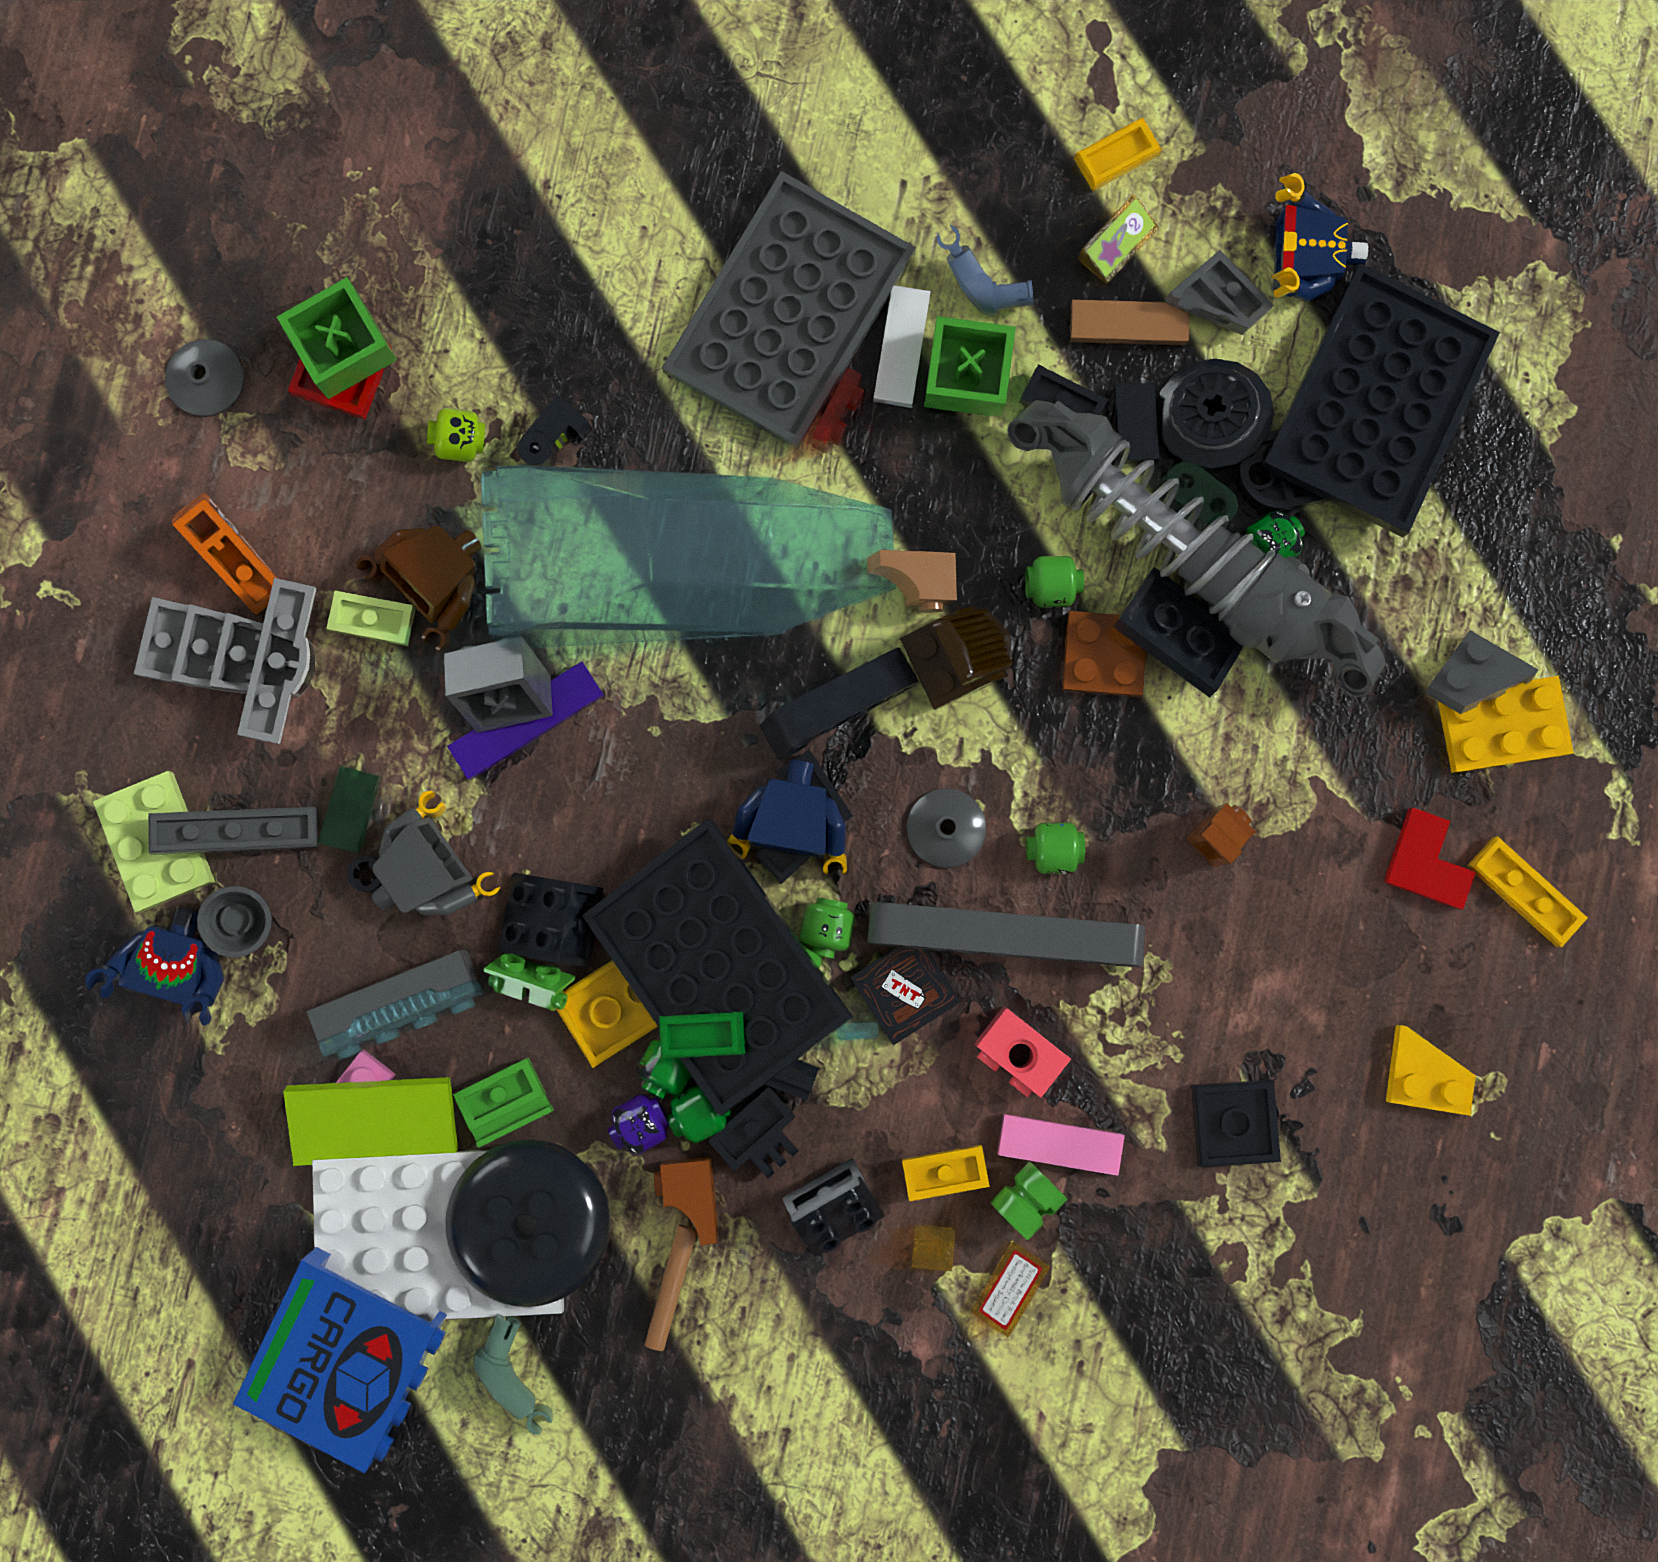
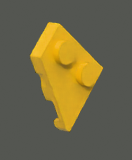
(1427, 1076)

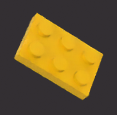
(1511, 729)

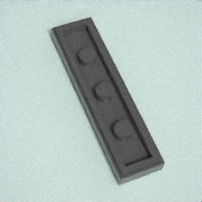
(232, 830)

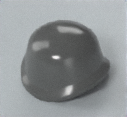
(234, 921)

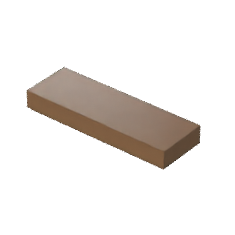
(1128, 322)

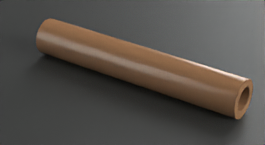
(670, 1287)

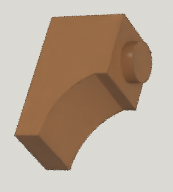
(922, 577)

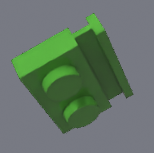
(503, 1102)

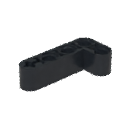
(837, 702)

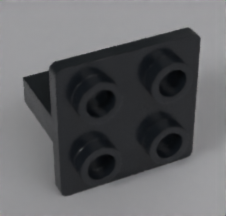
(833, 1208)

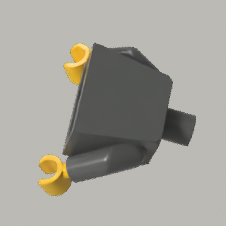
(421, 867)

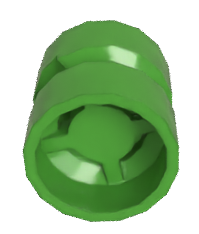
(1028, 1201)

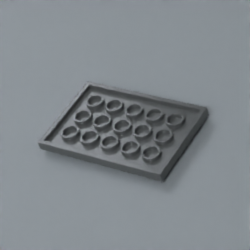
(789, 310)

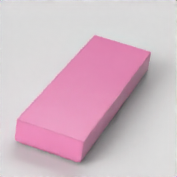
(1060, 1144)

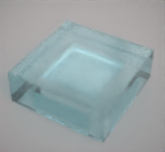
(858, 1030)

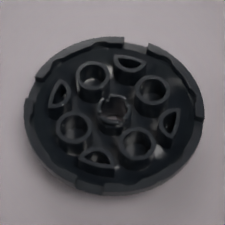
(568, 1214)

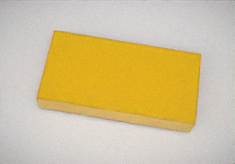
(1117, 154)

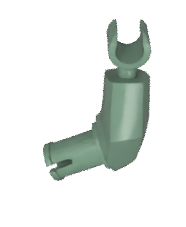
(500, 1379)

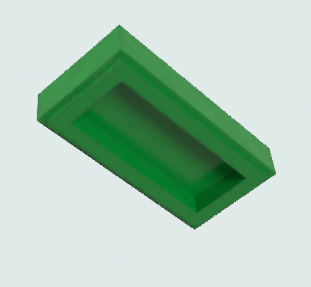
(702, 1035)

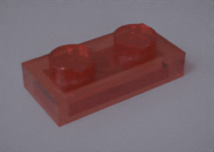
(846, 397)

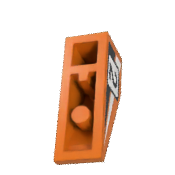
(226, 551)

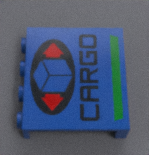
(338, 1365)

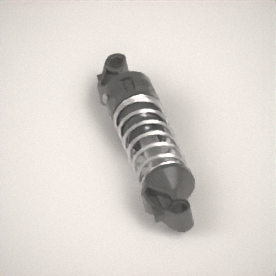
(1259, 595)

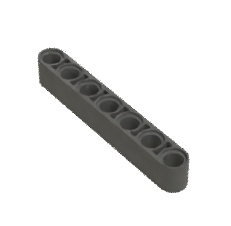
(1006, 934)

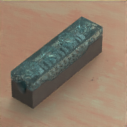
(395, 1003)

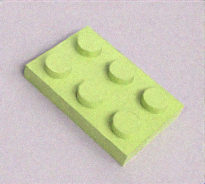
(148, 877)

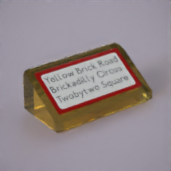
(1010, 1289)

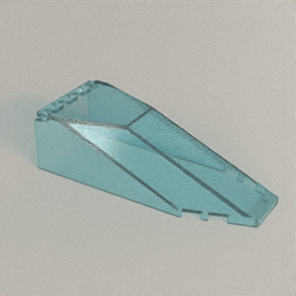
(669, 554)

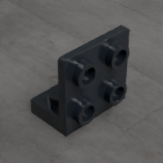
(547, 920)

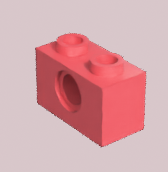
(1044, 1060)

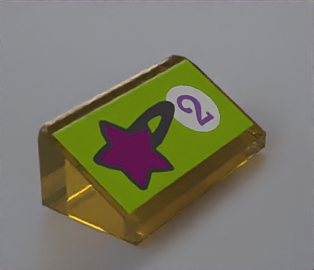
(1118, 240)

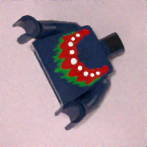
(166, 965)

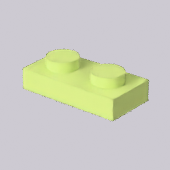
(371, 618)

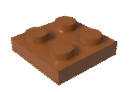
(1101, 657)

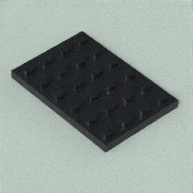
(1381, 400)
(707, 941)

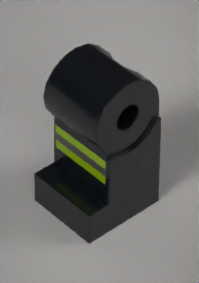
(551, 432)

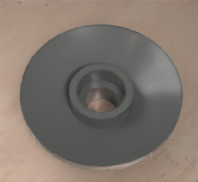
(214, 391)
(925, 831)

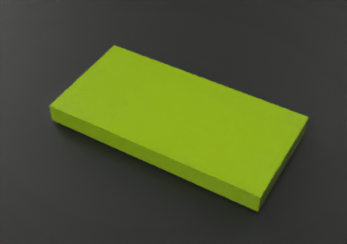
(370, 1119)

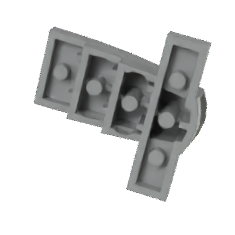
(236, 654)

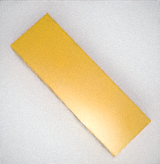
(1527, 892)

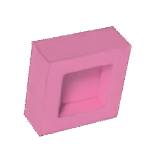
(366, 1068)

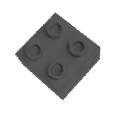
(498, 684)

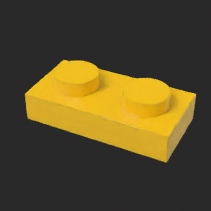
(945, 1172)

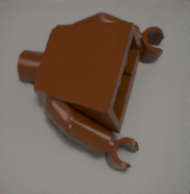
(430, 573)

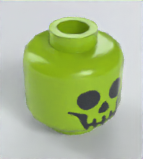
(456, 435)

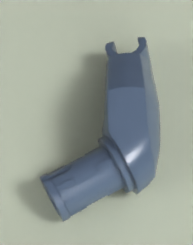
(979, 286)

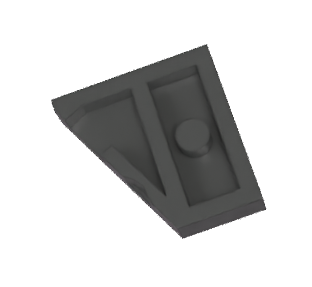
(1221, 295)
(1478, 673)

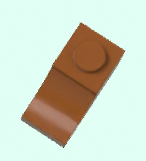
(1222, 835)
(690, 1188)

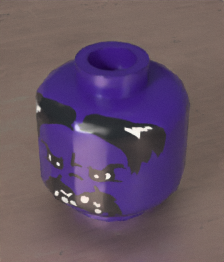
(639, 1124)

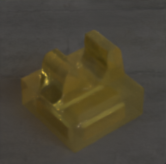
(933, 1247)

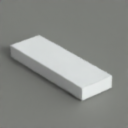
(901, 346)

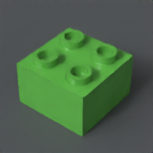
(336, 338)
(969, 366)

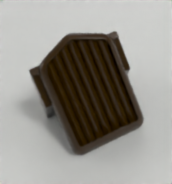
(959, 654)

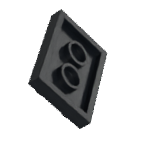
(1179, 632)

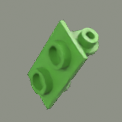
(514, 974)

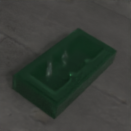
(350, 809)

